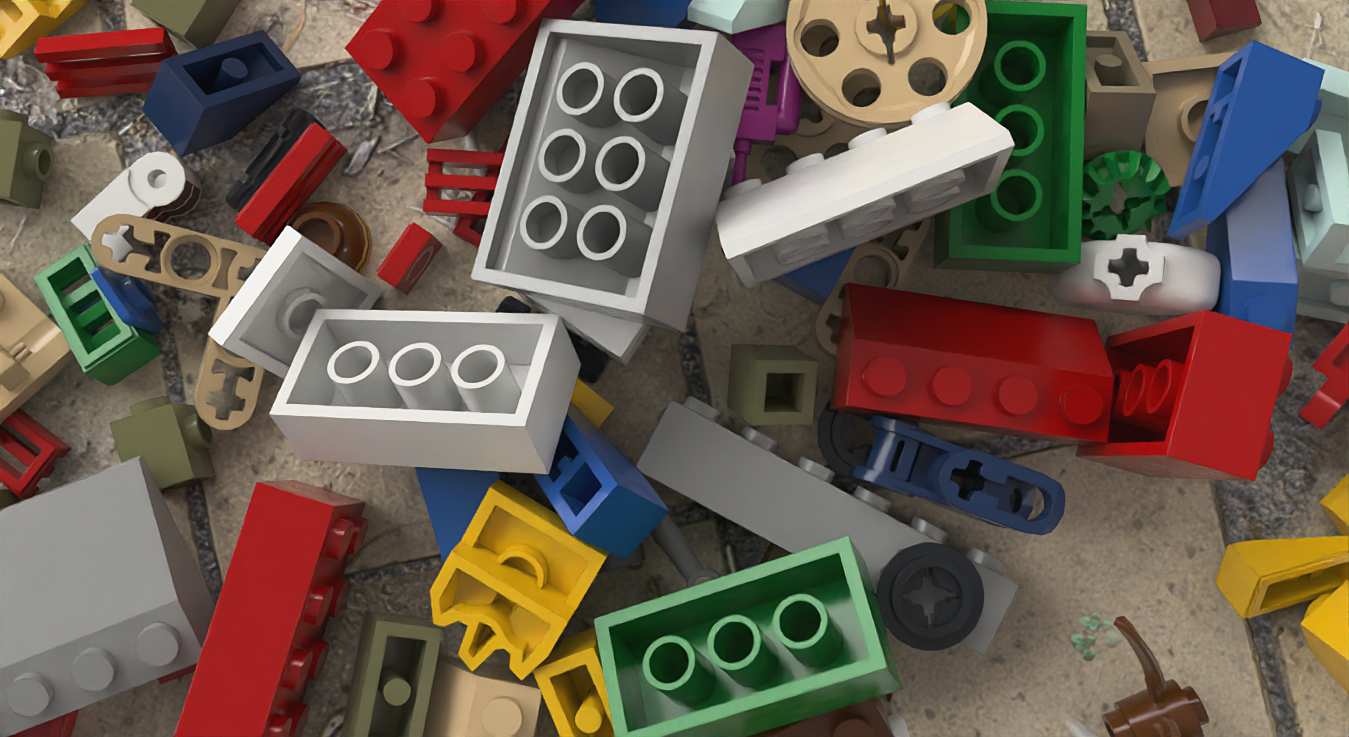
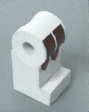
(150, 188)

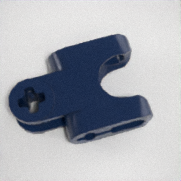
(921, 465)

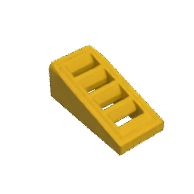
(1281, 572)

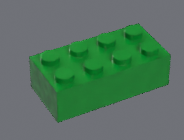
(1036, 90)
(749, 649)

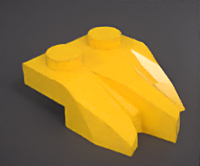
(513, 580)

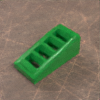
(114, 350)

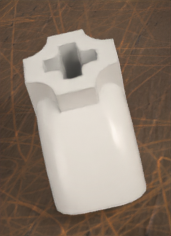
(1140, 278)

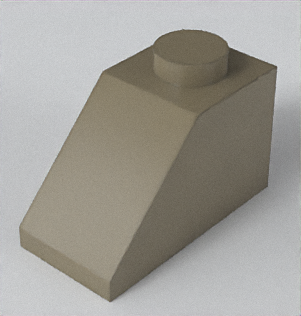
(1116, 95)

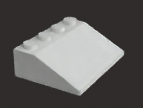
(861, 192)

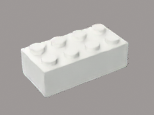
(429, 389)

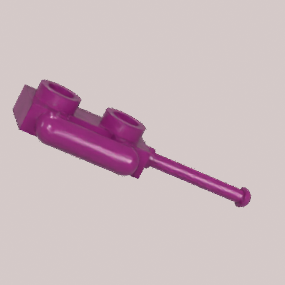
(761, 122)

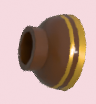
(336, 230)

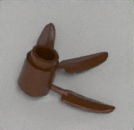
(1160, 708)

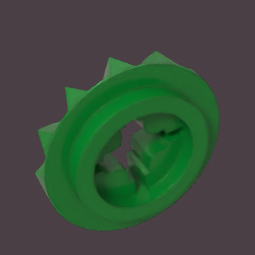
(1143, 183)

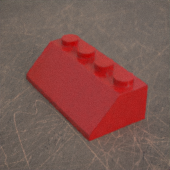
(971, 366)

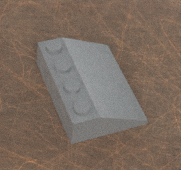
(615, 168)
(93, 595)

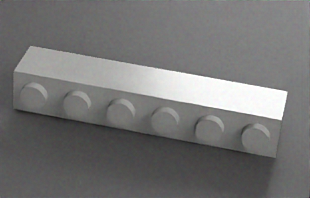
(799, 505)

